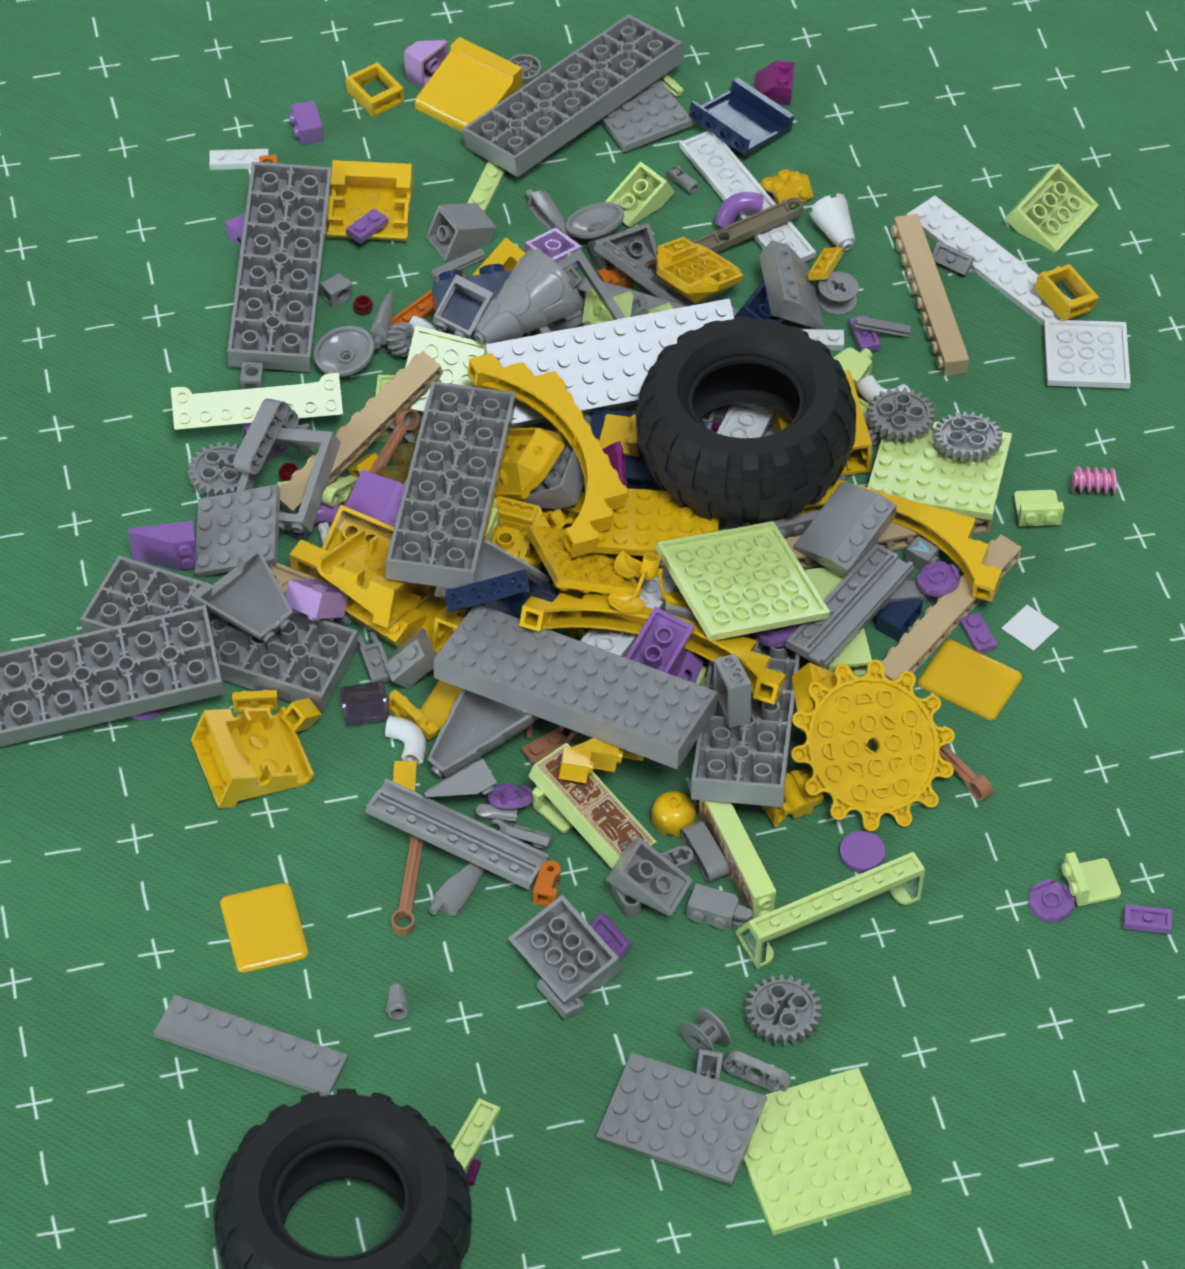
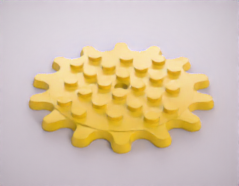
(905, 740)

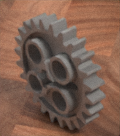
(900, 415)
(967, 437)
(214, 470)
(763, 1000)

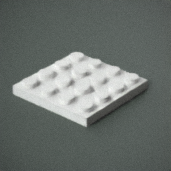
(1086, 354)

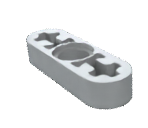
(743, 1060)

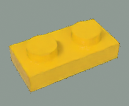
(255, 699)

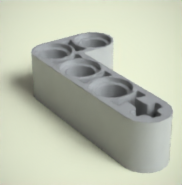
(262, 433)
(680, 856)

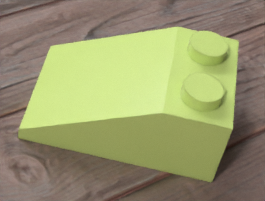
(641, 194)

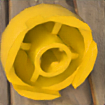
(672, 812)

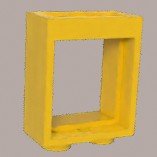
(375, 105)
(1064, 308)
(306, 556)

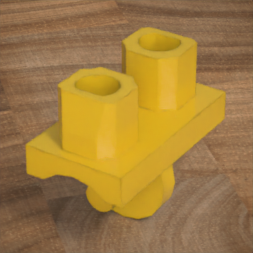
(557, 519)

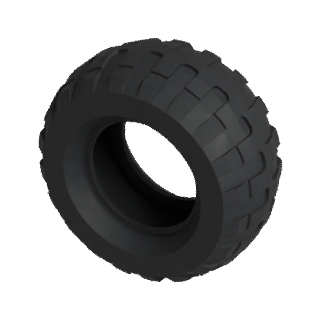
(746, 476)
(342, 1140)

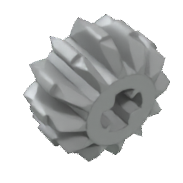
(400, 338)

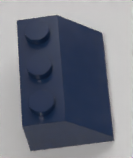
(757, 306)

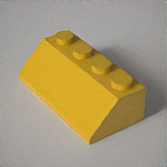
(395, 634)

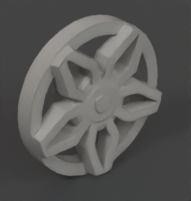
(527, 67)

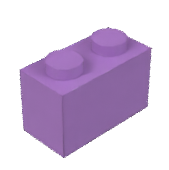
(306, 122)

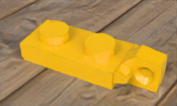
(401, 707)

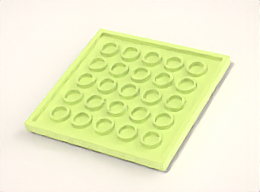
(928, 477)
(742, 580)
(822, 1153)

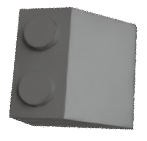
(411, 660)

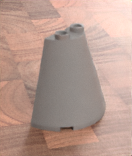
(248, 597)

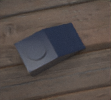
(898, 617)

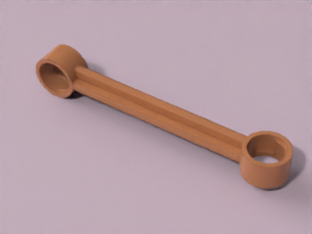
(394, 439)
(978, 785)
(408, 888)

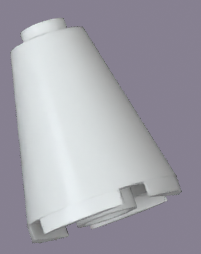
(834, 220)

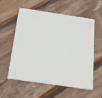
(1030, 627)

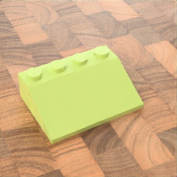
(1052, 209)

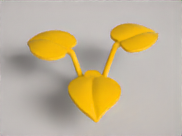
(649, 568)

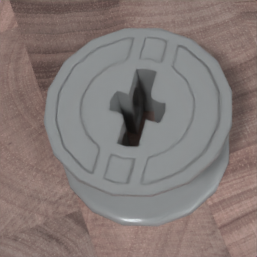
(838, 293)
(706, 1033)

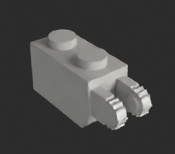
(717, 908)

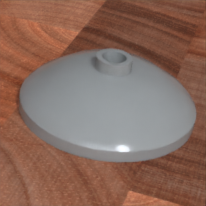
(595, 220)
(344, 350)

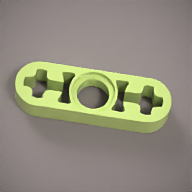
(339, 491)

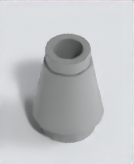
(397, 1004)

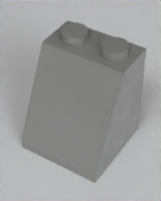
(459, 230)

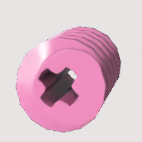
(1094, 479)

